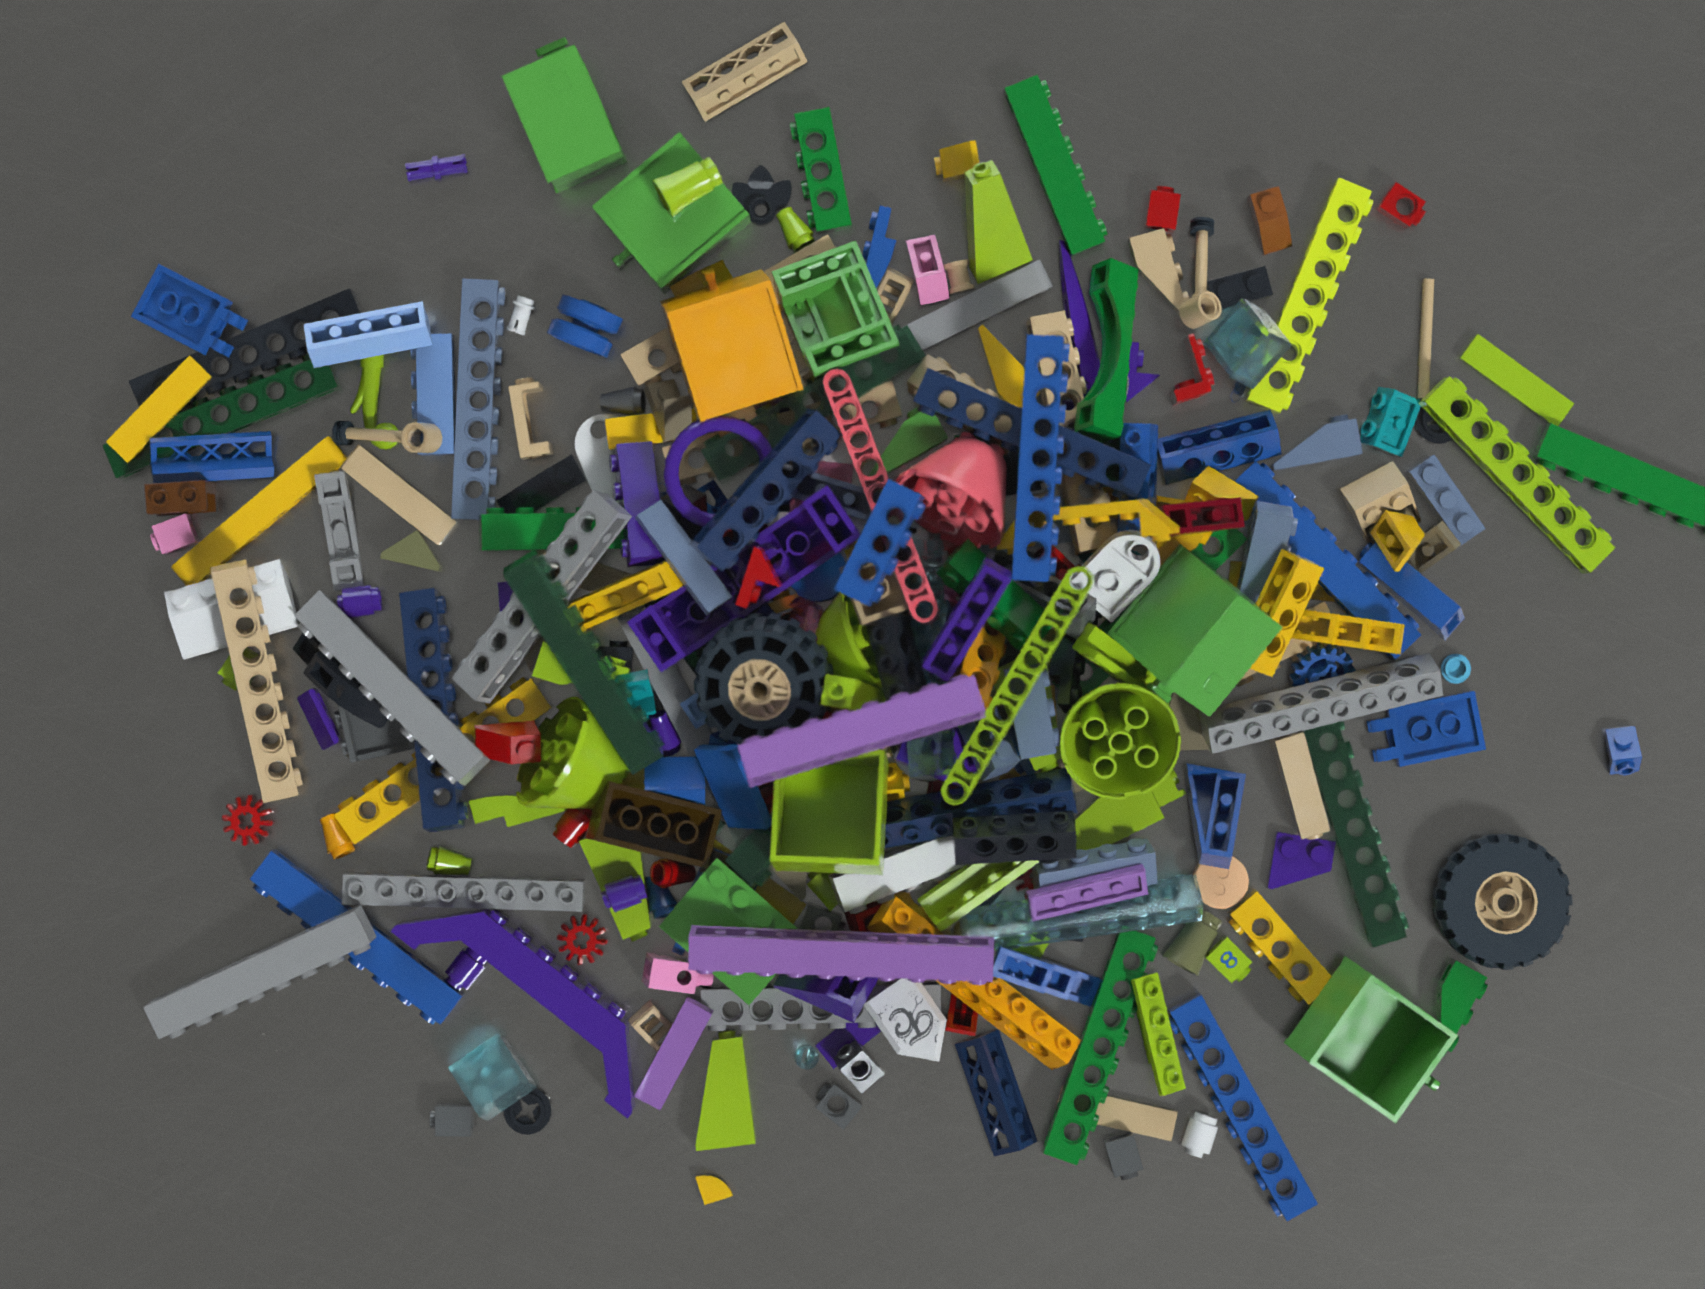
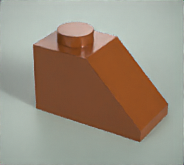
(1270, 220)

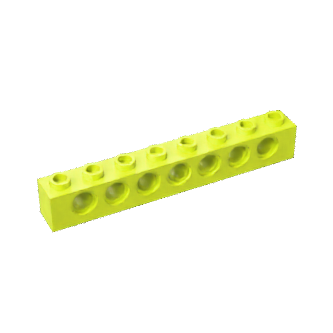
(1342, 195)

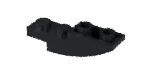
(1066, 670)
(335, 685)

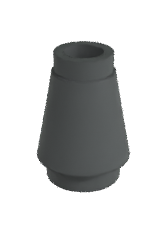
(624, 401)

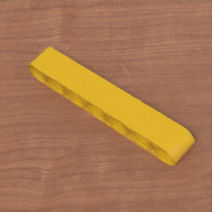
(258, 513)

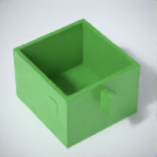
(564, 116)
(661, 244)
(1194, 631)
(1371, 1040)

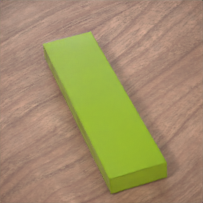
(1516, 380)

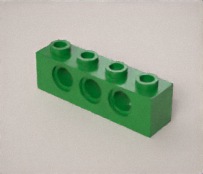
(820, 123)

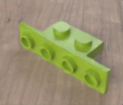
(1157, 1034)

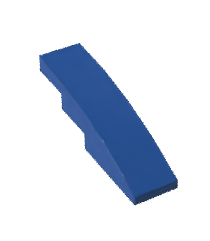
(1045, 976)

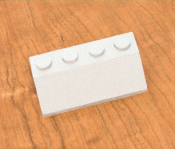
(197, 615)

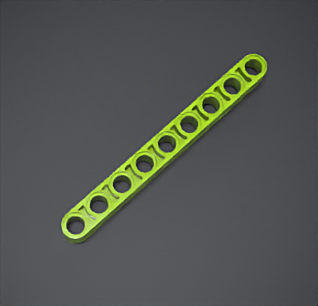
(1007, 696)

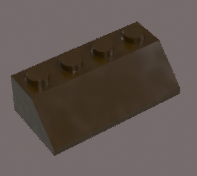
(654, 824)

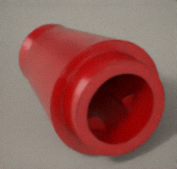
(671, 873)

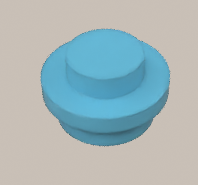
(1455, 668)

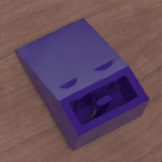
(835, 995)

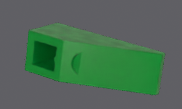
(1456, 995)

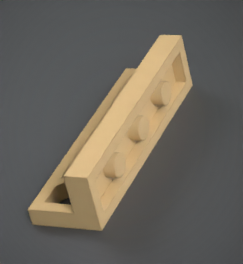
(747, 74)

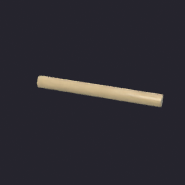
(1425, 337)

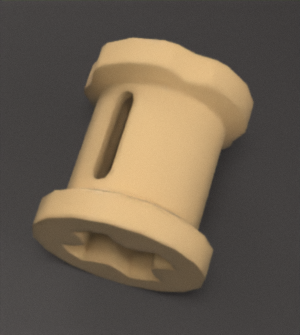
(958, 277)

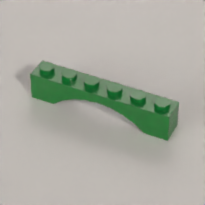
(1114, 296)

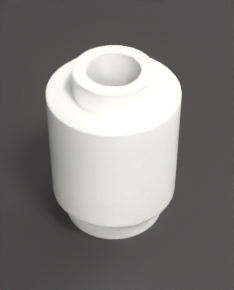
(1200, 1134)

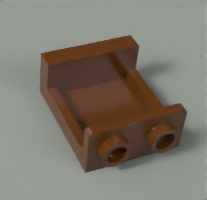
(181, 498)

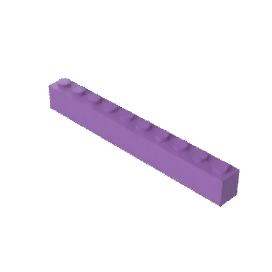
(841, 954)

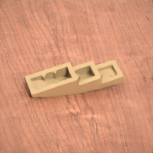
(398, 494)

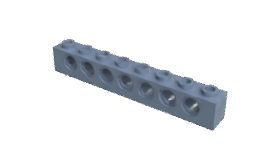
(473, 293)

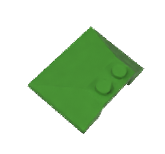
(834, 309)

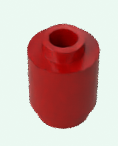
(572, 826)

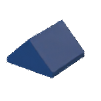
(676, 778)

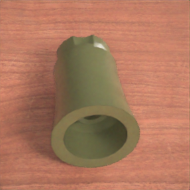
(1193, 943)

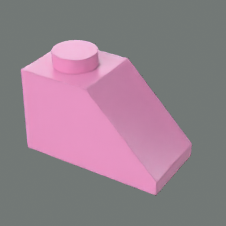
(928, 269)

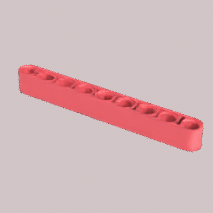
(874, 483)

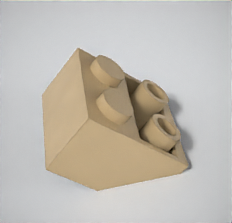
(1374, 494)

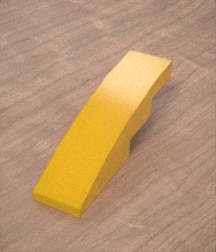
(1350, 632)

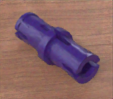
(436, 167)

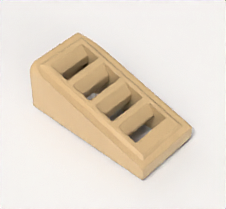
(883, 285)
(642, 1015)

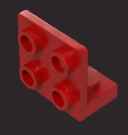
(1189, 389)

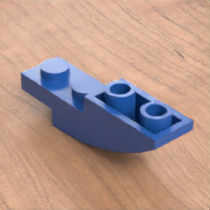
(880, 249)

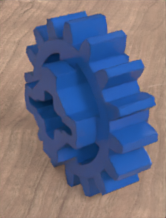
(1320, 664)

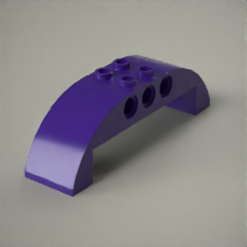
(795, 549)

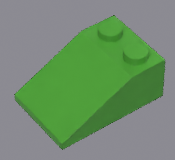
(913, 439)

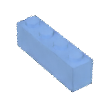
(368, 334)

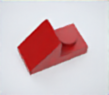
(758, 570)

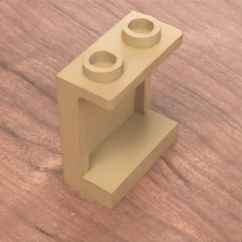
(526, 445)

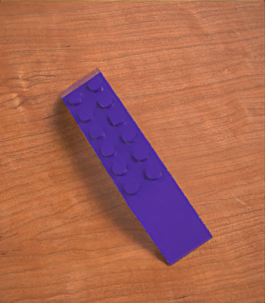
(545, 981)

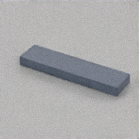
(682, 558)

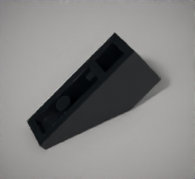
(545, 487)

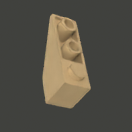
(1155, 263)

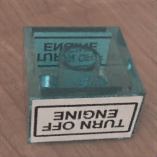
(1247, 343)
(492, 1077)

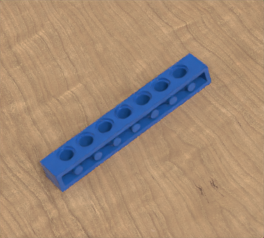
(1039, 348)
(1299, 1197)

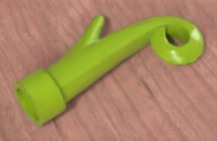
(368, 396)

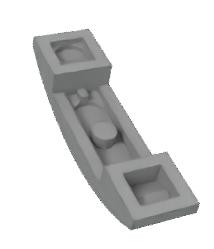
(340, 529)

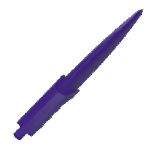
(1076, 309)

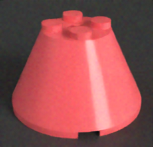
(962, 491)

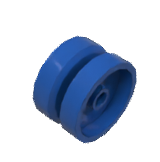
(585, 324)

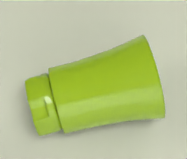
(687, 185)

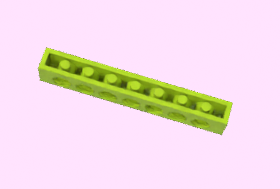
(1438, 406)

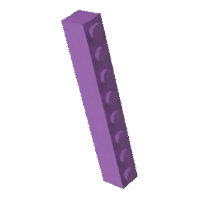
(861, 730)

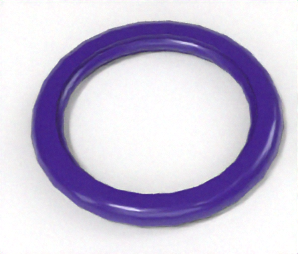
(681, 443)

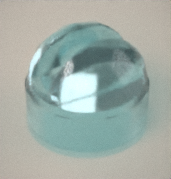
(811, 1058)

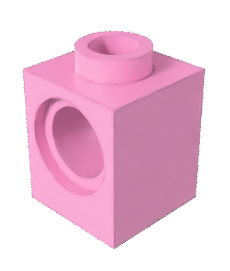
(174, 534)

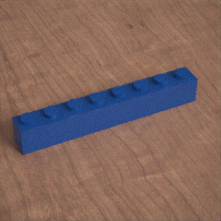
(1341, 578)
(385, 959)

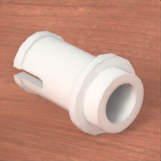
(520, 314)

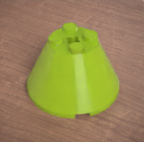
(847, 642)
(1120, 741)
(573, 763)

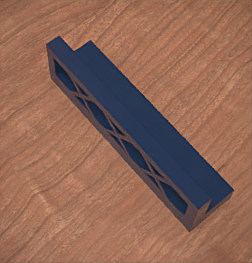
(1001, 1092)

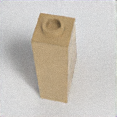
(1300, 785)

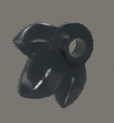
(762, 191)

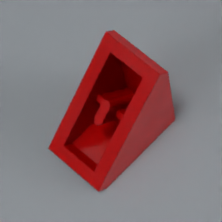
(960, 1017)

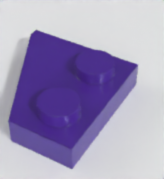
(1298, 859)

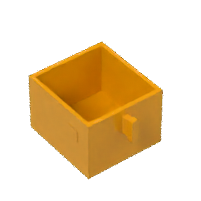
(731, 344)

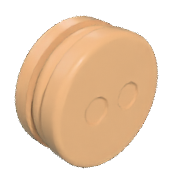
(1220, 886)

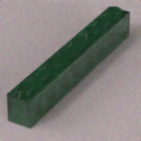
(583, 661)

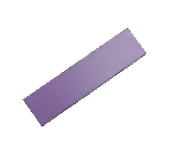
(1087, 892)
(673, 1053)

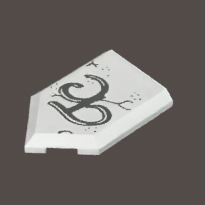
(909, 1019)

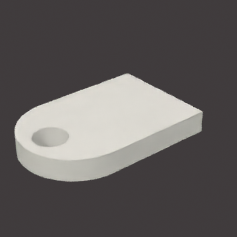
(594, 456)
(1119, 572)

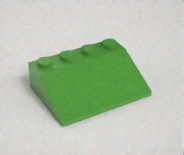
(726, 901)

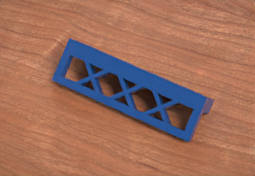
(214, 466)

